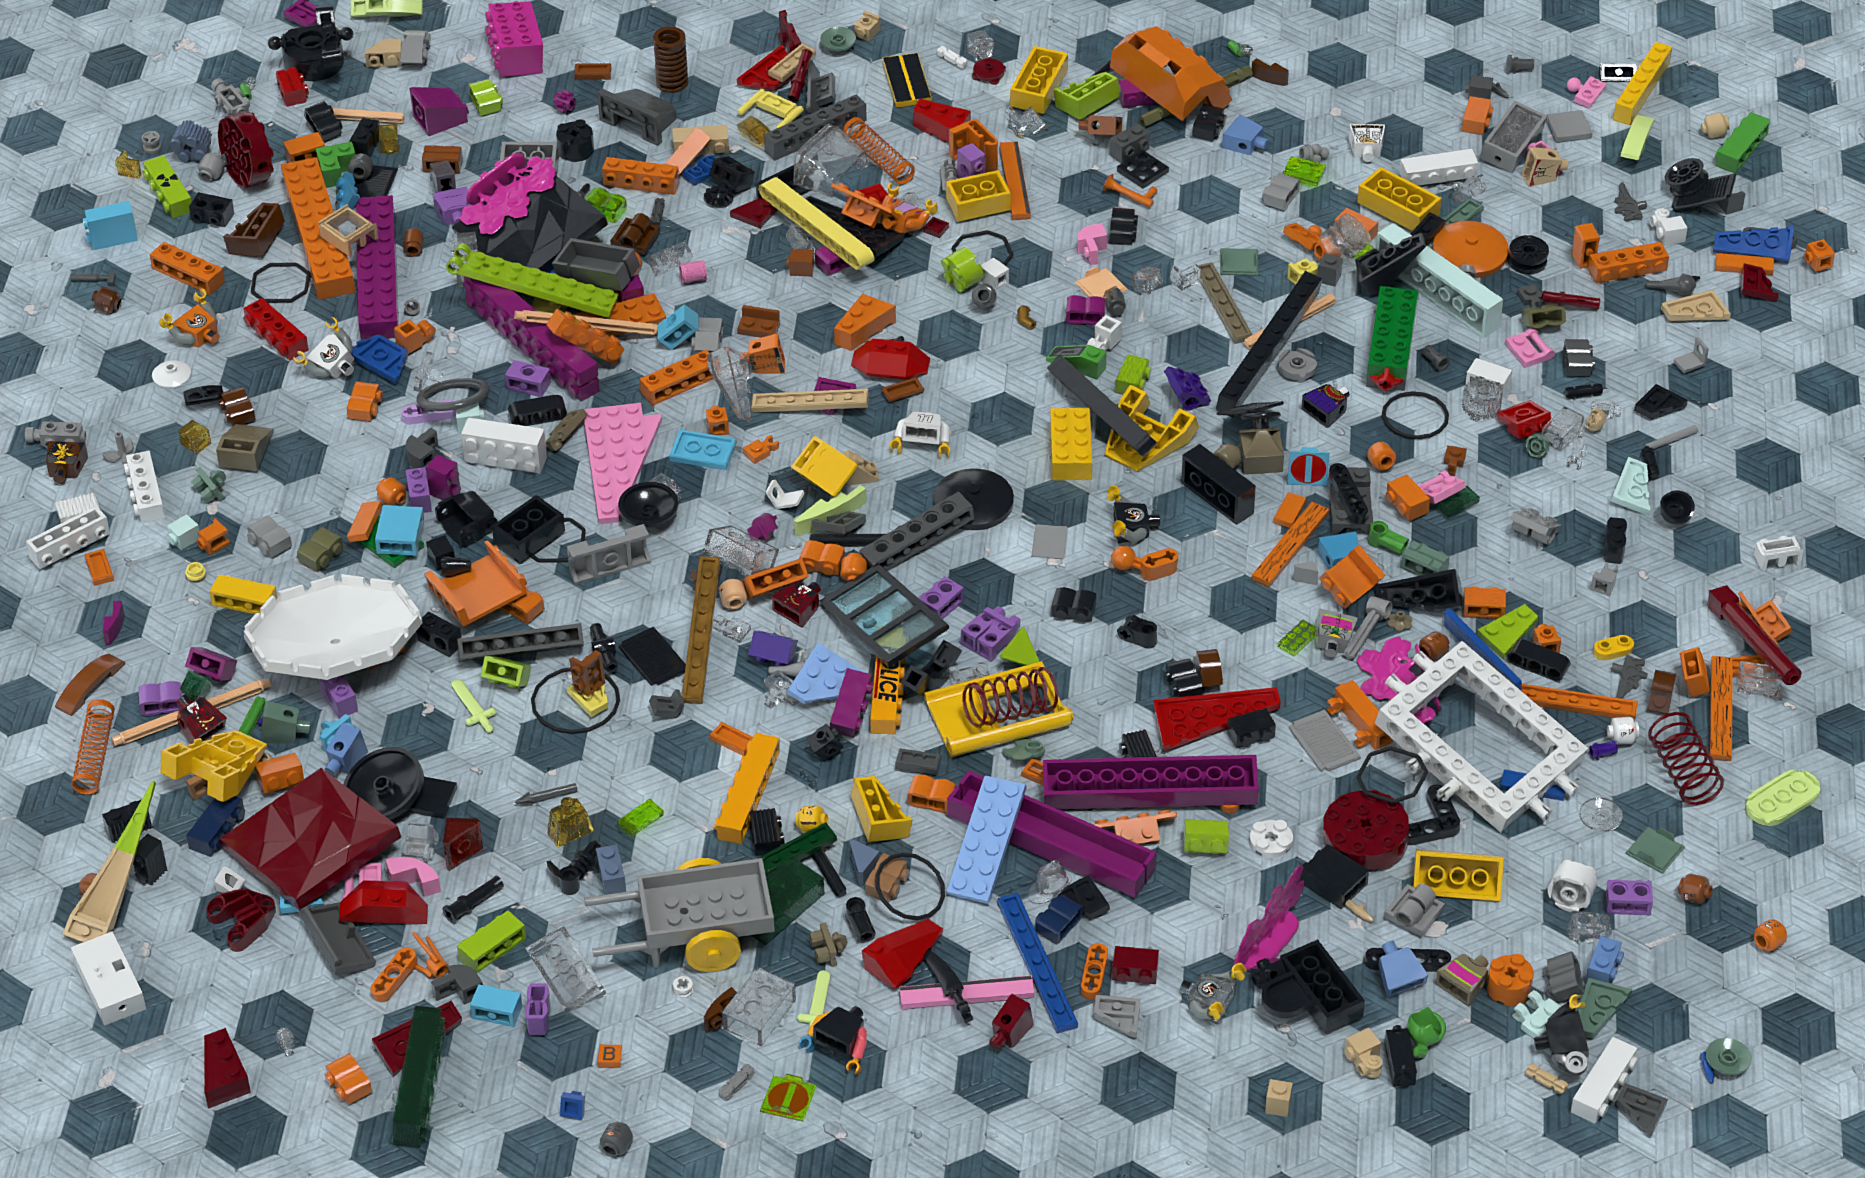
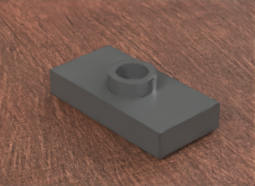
(918, 761)

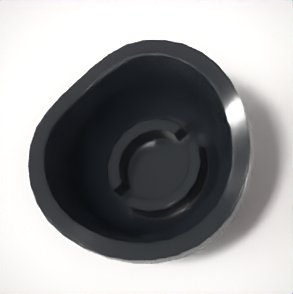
(1677, 507)

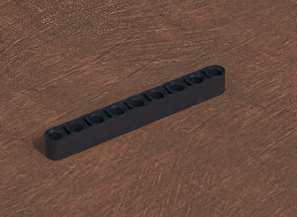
(1102, 405)

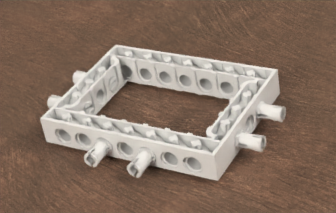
(1454, 771)

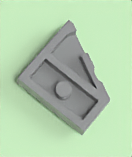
(1118, 1013)

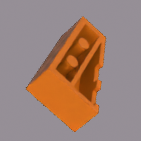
(863, 320)

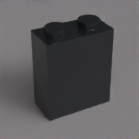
(1334, 876)

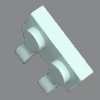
(1534, 1023)

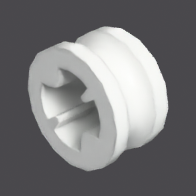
(683, 981)

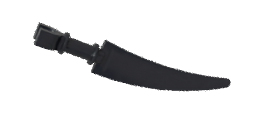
(949, 982)

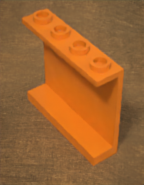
(482, 589)

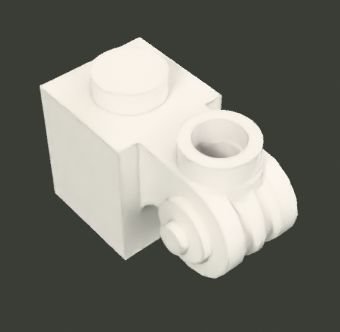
(1669, 230)
(1106, 333)

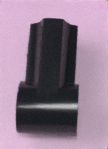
(859, 919)

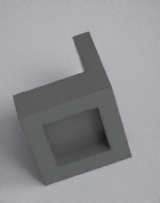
(1733, 204)

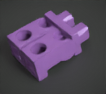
(989, 632)

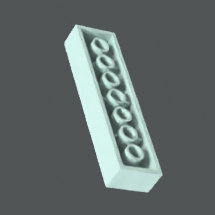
(1447, 286)

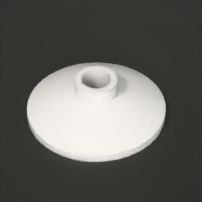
(171, 374)

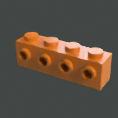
(642, 175)
(1628, 262)
(187, 268)
(586, 337)
(676, 378)

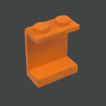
(1351, 577)

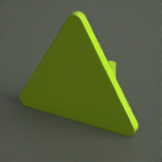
(1020, 650)

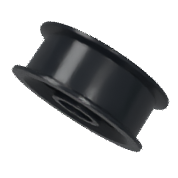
(1686, 177)

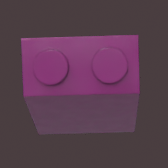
(437, 109)

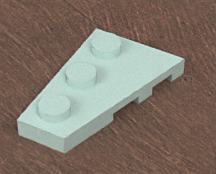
(1632, 487)

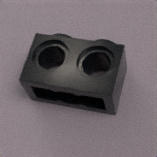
(732, 173)
(211, 209)
(439, 634)

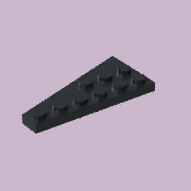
(877, 239)

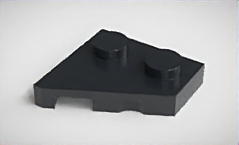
(1659, 402)

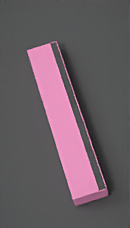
(973, 992)

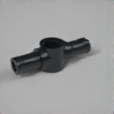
(604, 645)

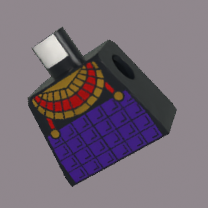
(1325, 404)

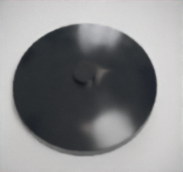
(984, 490)
(387, 780)

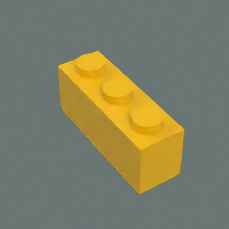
(240, 594)

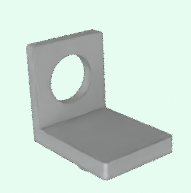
(1694, 359)

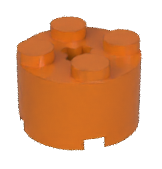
(1510, 979)

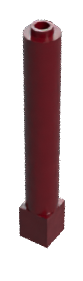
(1726, 606)

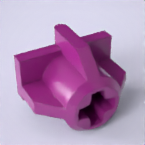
(763, 526)

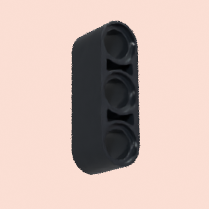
(537, 410)
(1538, 660)

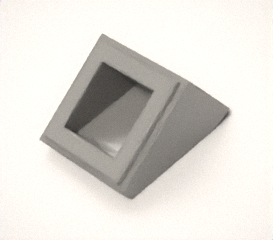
(1306, 573)

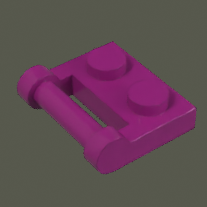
(302, 13)

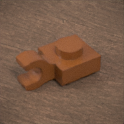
(1454, 457)

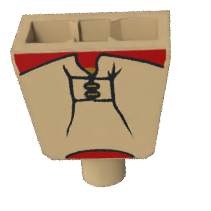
(1542, 166)

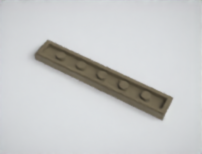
(1223, 303)

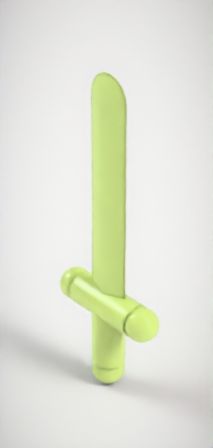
(473, 706)
(819, 998)

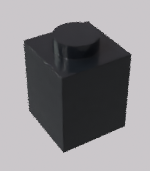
(439, 549)

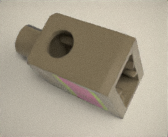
(1463, 977)

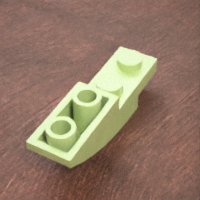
(391, 8)

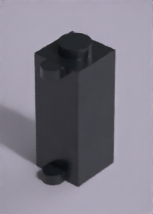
(1400, 1057)

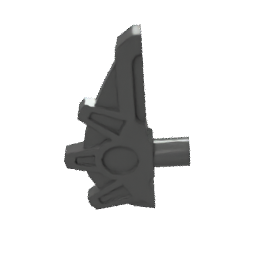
(1627, 205)
(1630, 675)

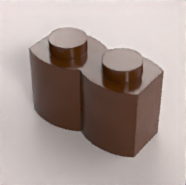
(237, 406)

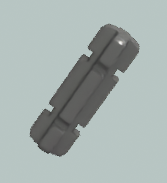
(657, 211)

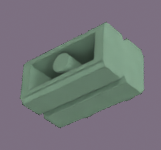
(1424, 560)

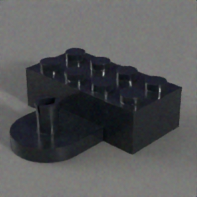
(1315, 986)

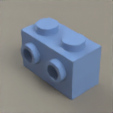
(1605, 960)

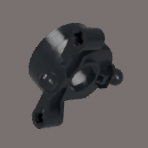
(314, 49)

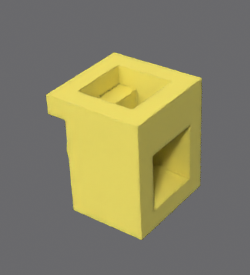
(1296, 270)

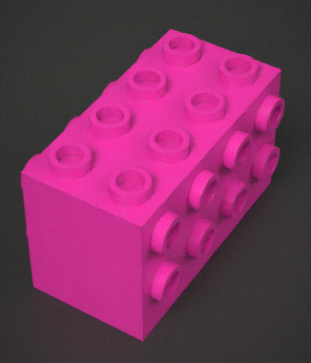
(514, 38)

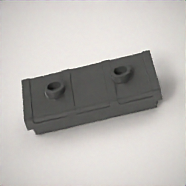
(337, 940)

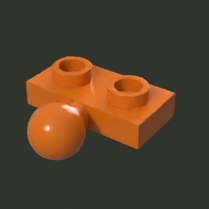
(1307, 238)

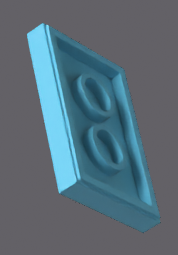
(702, 449)

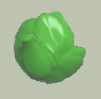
(1425, 1030)

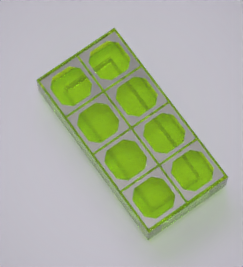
(1297, 638)

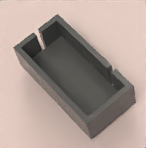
(596, 263)

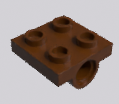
(636, 233)

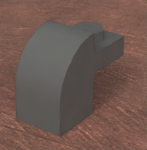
(421, 449)
(459, 980)

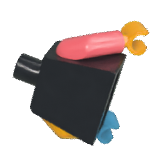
(840, 1032)

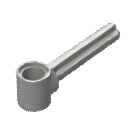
(1376, 611)

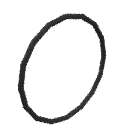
(575, 730)

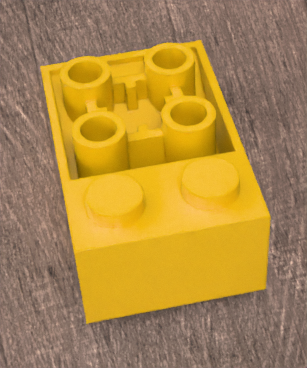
(824, 466)

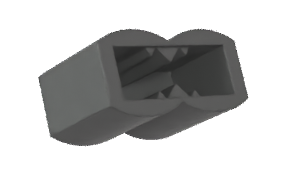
(1578, 357)
(1564, 976)

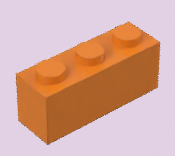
(774, 578)

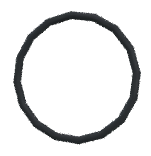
(1417, 394)
(910, 855)

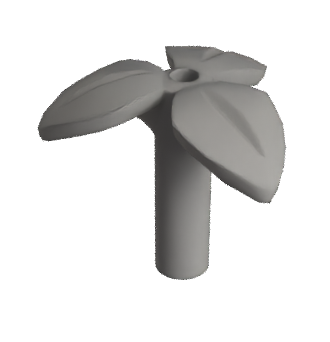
(124, 448)

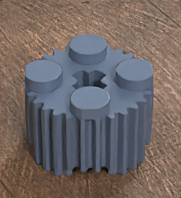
(190, 141)

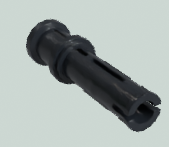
(465, 903)

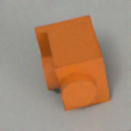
(717, 416)
(1547, 635)

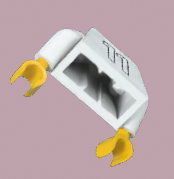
(924, 429)

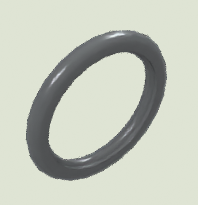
(454, 405)

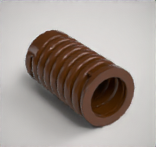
(670, 59)

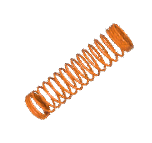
(903, 164)
(89, 776)

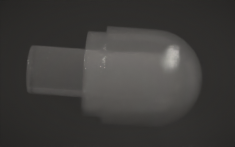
(285, 1040)

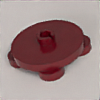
(988, 70)

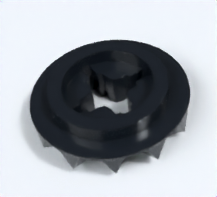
(726, 195)

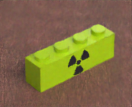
(167, 186)

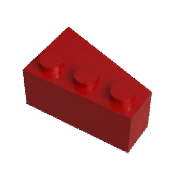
(938, 118)

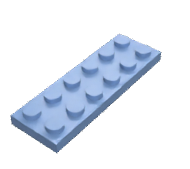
(986, 839)

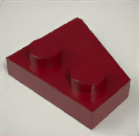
(787, 33)
(754, 213)
(1756, 284)

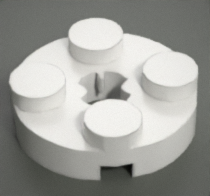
(1271, 828)

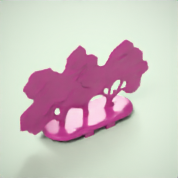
(507, 199)
(1386, 663)
(1274, 931)

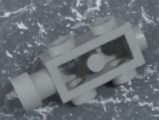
(229, 97)
(56, 432)

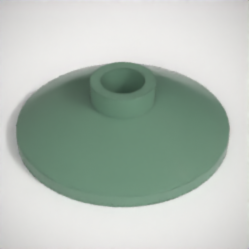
(838, 38)
(1728, 1056)

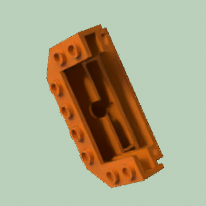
(1141, 62)

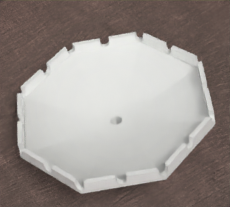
(332, 627)

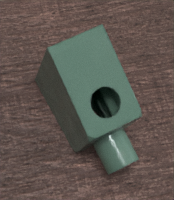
(282, 723)

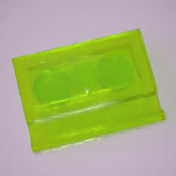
(1305, 170)

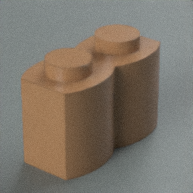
(890, 878)

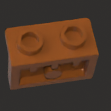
(758, 321)
(588, 673)

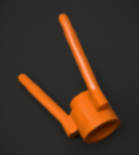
(435, 964)

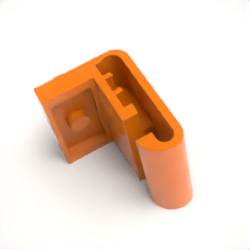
(977, 134)

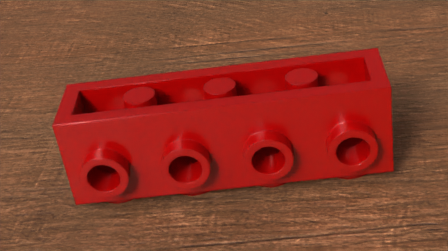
(275, 329)

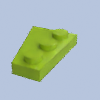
(1506, 630)

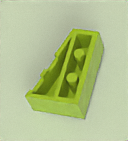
(1088, 96)

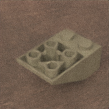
(243, 447)

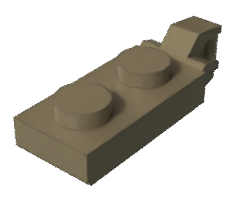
(565, 428)

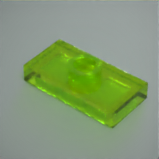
(640, 817)

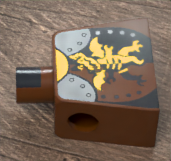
(65, 459)

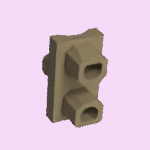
(830, 944)

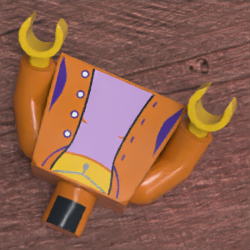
(909, 217)

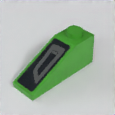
(1085, 358)

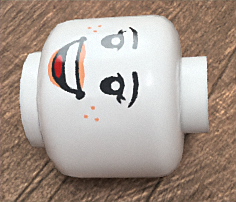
(1623, 730)

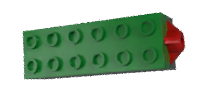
(1392, 338)

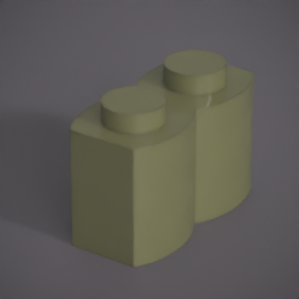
(1540, 317)
(320, 549)

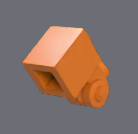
(413, 336)

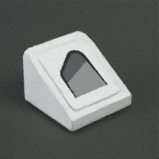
(228, 881)

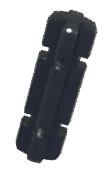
(1583, 390)
(1649, 459)

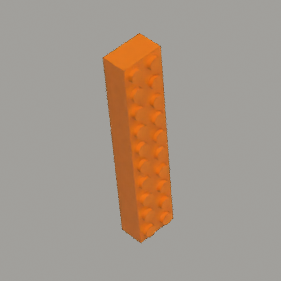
(309, 205)

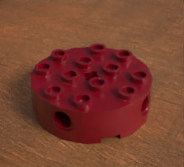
(245, 149)
(1367, 829)

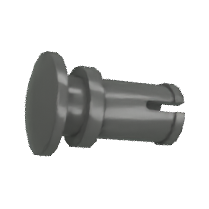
(1516, 63)

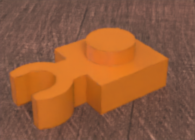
(760, 450)

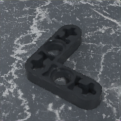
(1441, 819)

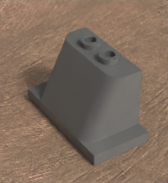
(639, 107)

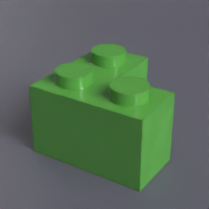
(334, 161)

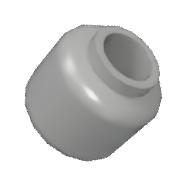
(211, 166)

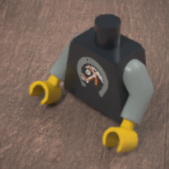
(1130, 518)

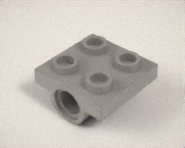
(1531, 523)
(1415, 908)

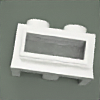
(1779, 549)

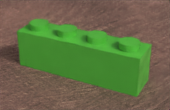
(1742, 142)

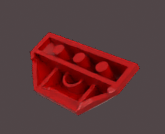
(890, 359)
(383, 904)

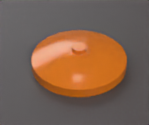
(1473, 245)

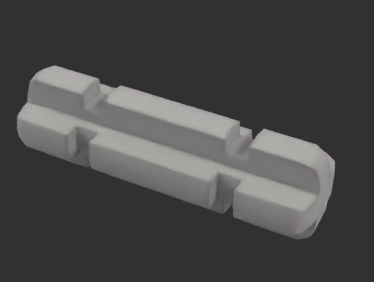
(736, 1081)

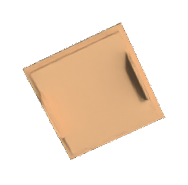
(1099, 282)

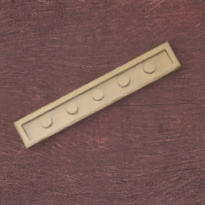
(810, 400)

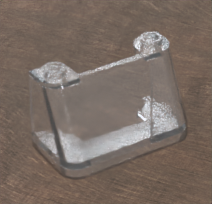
(826, 160)

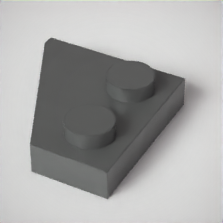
(840, 523)
(1641, 1107)

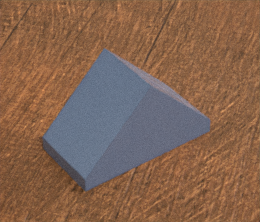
(863, 859)

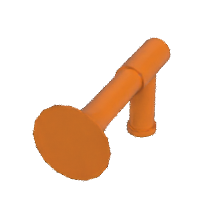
(1144, 200)

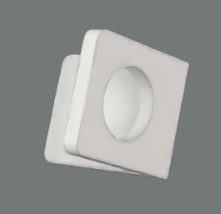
(783, 499)

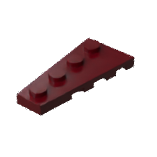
(393, 1043)

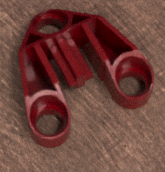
(248, 911)

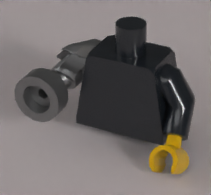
(1566, 1038)

